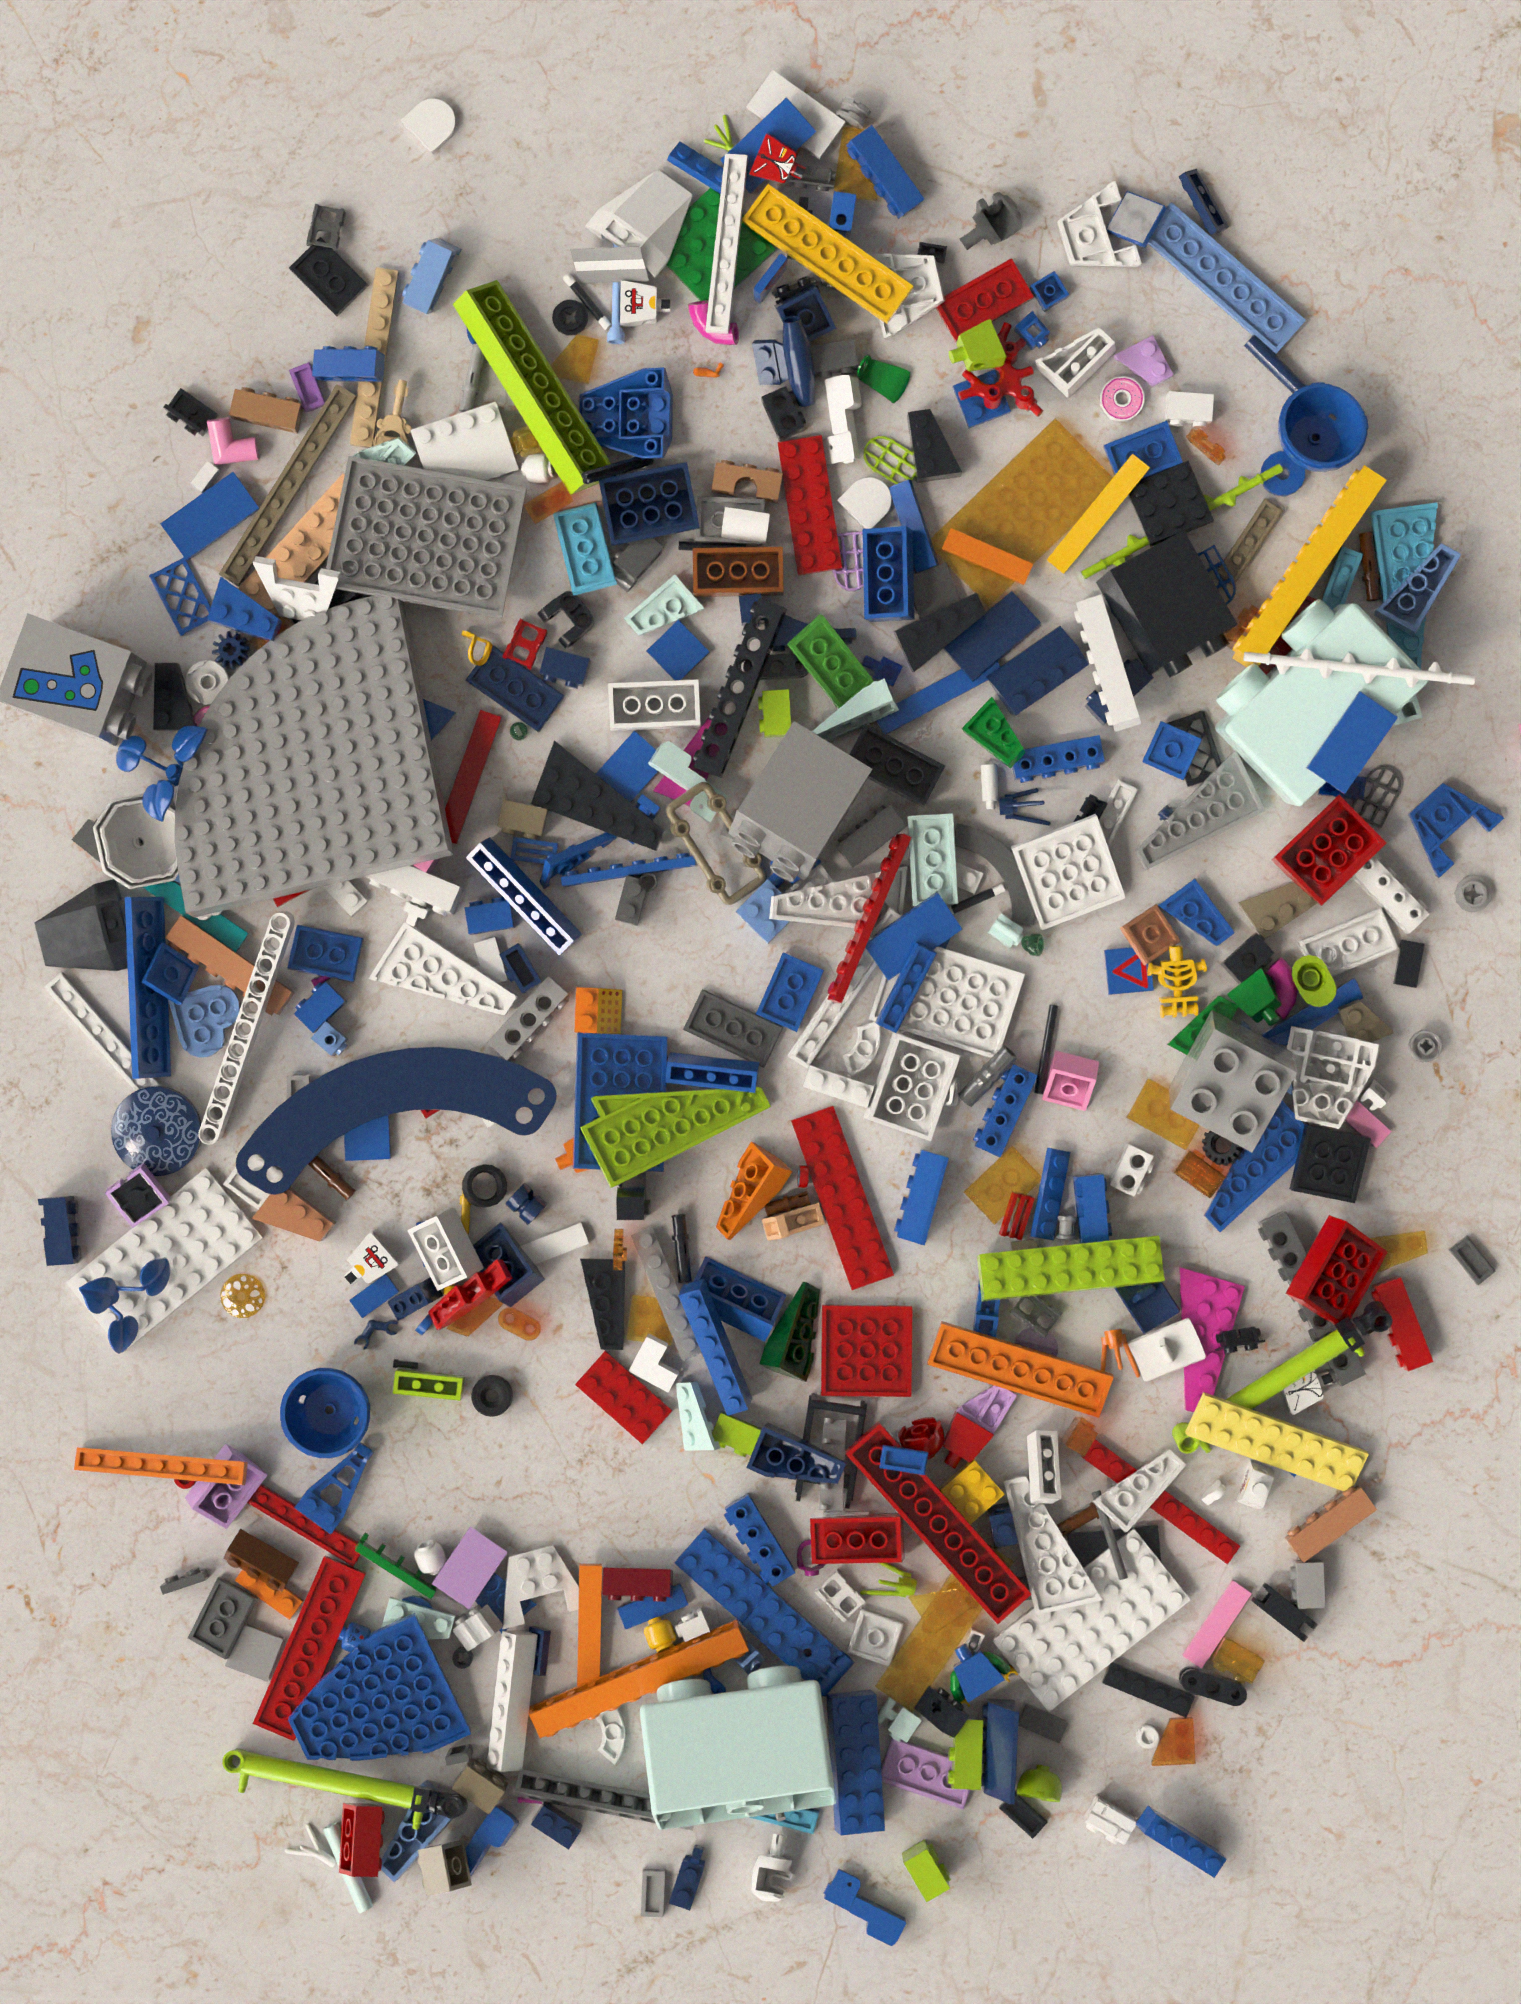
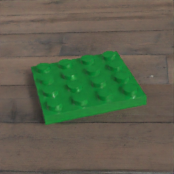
(696, 244)

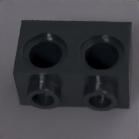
(778, 415)

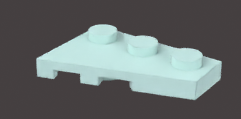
(663, 607)
(694, 1423)
(434, 1622)

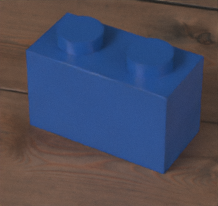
(489, 917)
(319, 1006)

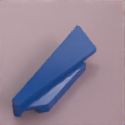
(1312, 1016)

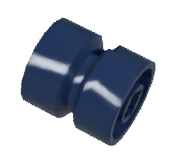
(526, 1203)

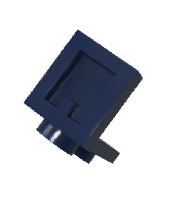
(414, 1299)

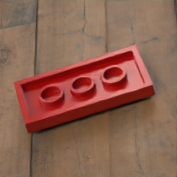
(984, 299)
(623, 1397)

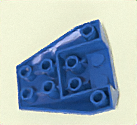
(632, 413)

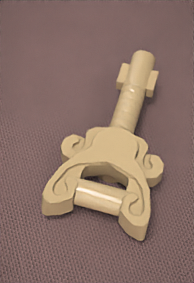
(394, 421)

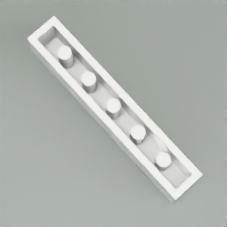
(1108, 663)
(512, 1700)

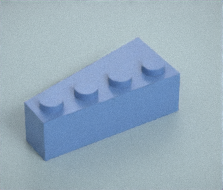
(1416, 595)

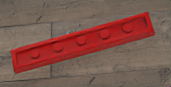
(470, 772)
(285, 1513)

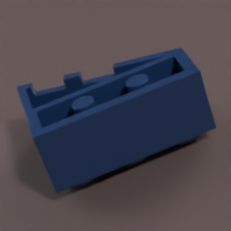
(60, 1230)

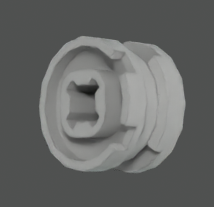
(853, 113)
(1425, 1046)

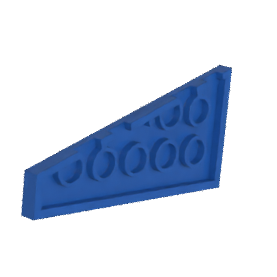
(1257, 1169)

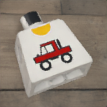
(640, 304)
(370, 1260)
(1255, 1485)

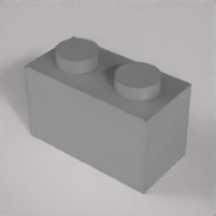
(1308, 1584)

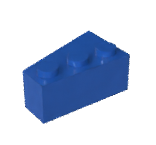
(1092, 1208)

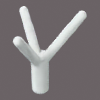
(318, 1853)

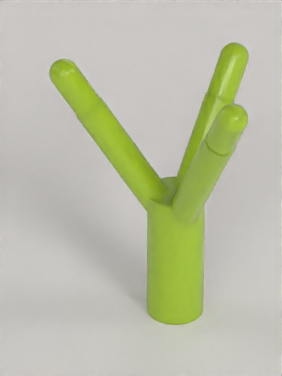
(727, 140)

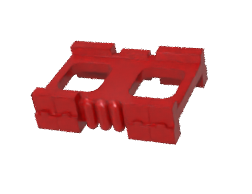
(531, 646)

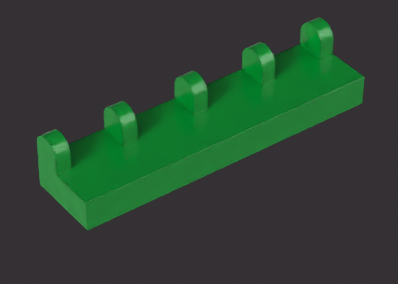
(393, 1567)

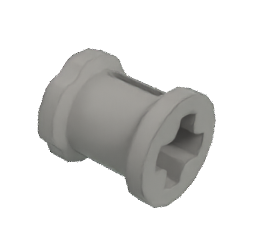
(1067, 1228)

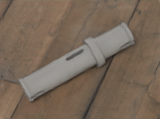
(471, 388)

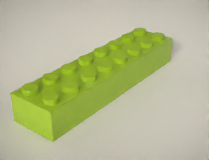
(1070, 1268)

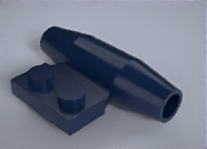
(788, 361)

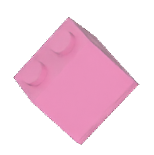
(1070, 1080)

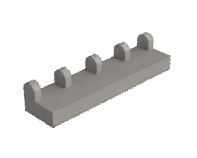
(834, 1443)

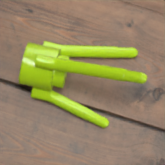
(904, 1585)

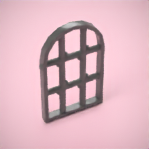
(1387, 789)

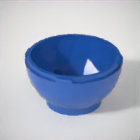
(1307, 415)
(309, 1424)

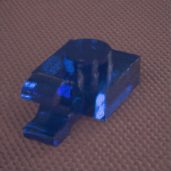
(884, 669)

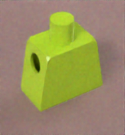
(979, 348)

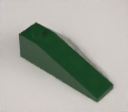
(791, 1340)

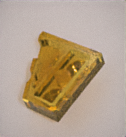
(577, 359)

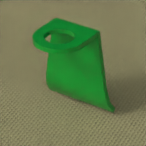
(884, 378)

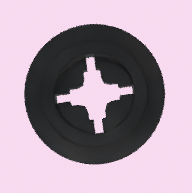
(570, 307)

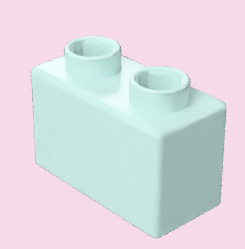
(1286, 717)
(736, 1749)

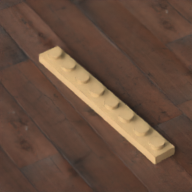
(377, 336)

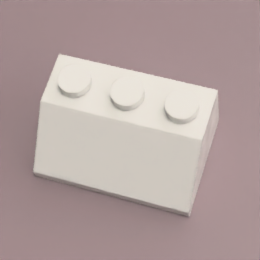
(445, 1249)

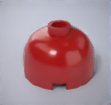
(923, 1436)

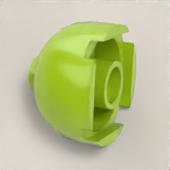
(1040, 1784)

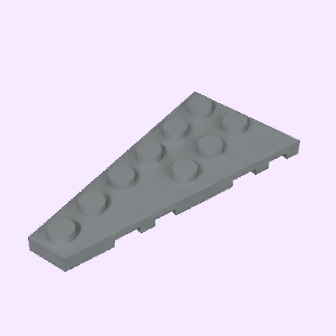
(1212, 808)

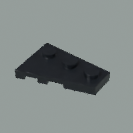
(171, 702)

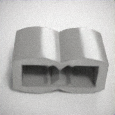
(476, 1627)

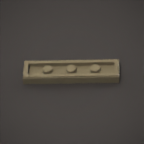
(1250, 540)

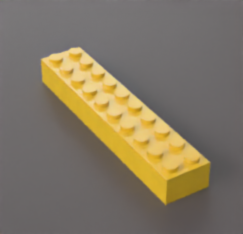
(1311, 564)

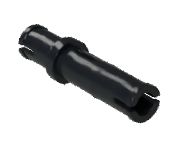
(681, 1248)

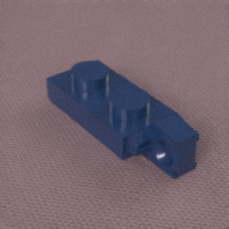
(688, 1879)

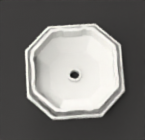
(120, 855)

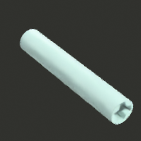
(355, 1884)

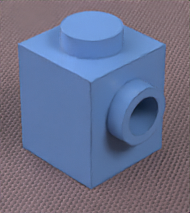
(330, 1039)

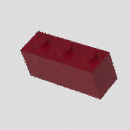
(637, 1584)

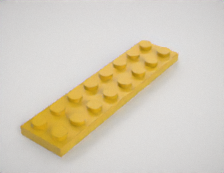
(827, 254)

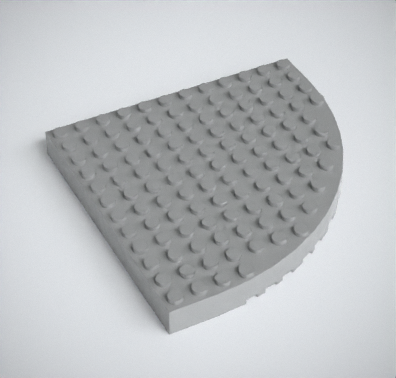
(312, 765)

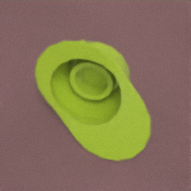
(1314, 981)

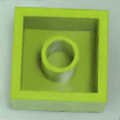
(926, 1871)

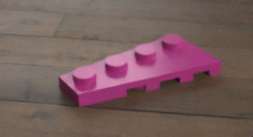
(672, 790)

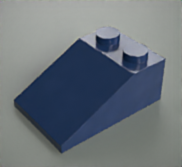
(502, 1245)

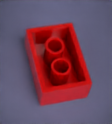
(361, 1840)

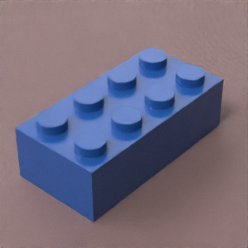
(888, 574)

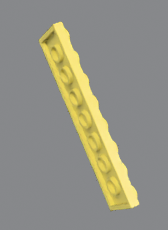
(1276, 1442)

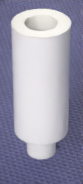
(989, 780)

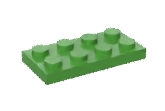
(830, 661)

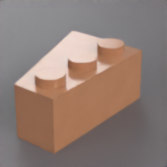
(295, 1214)

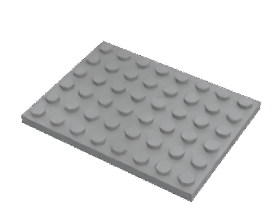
(426, 536)

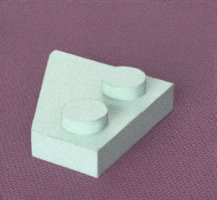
(391, 451)

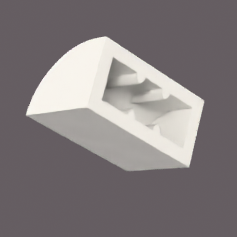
(745, 525)

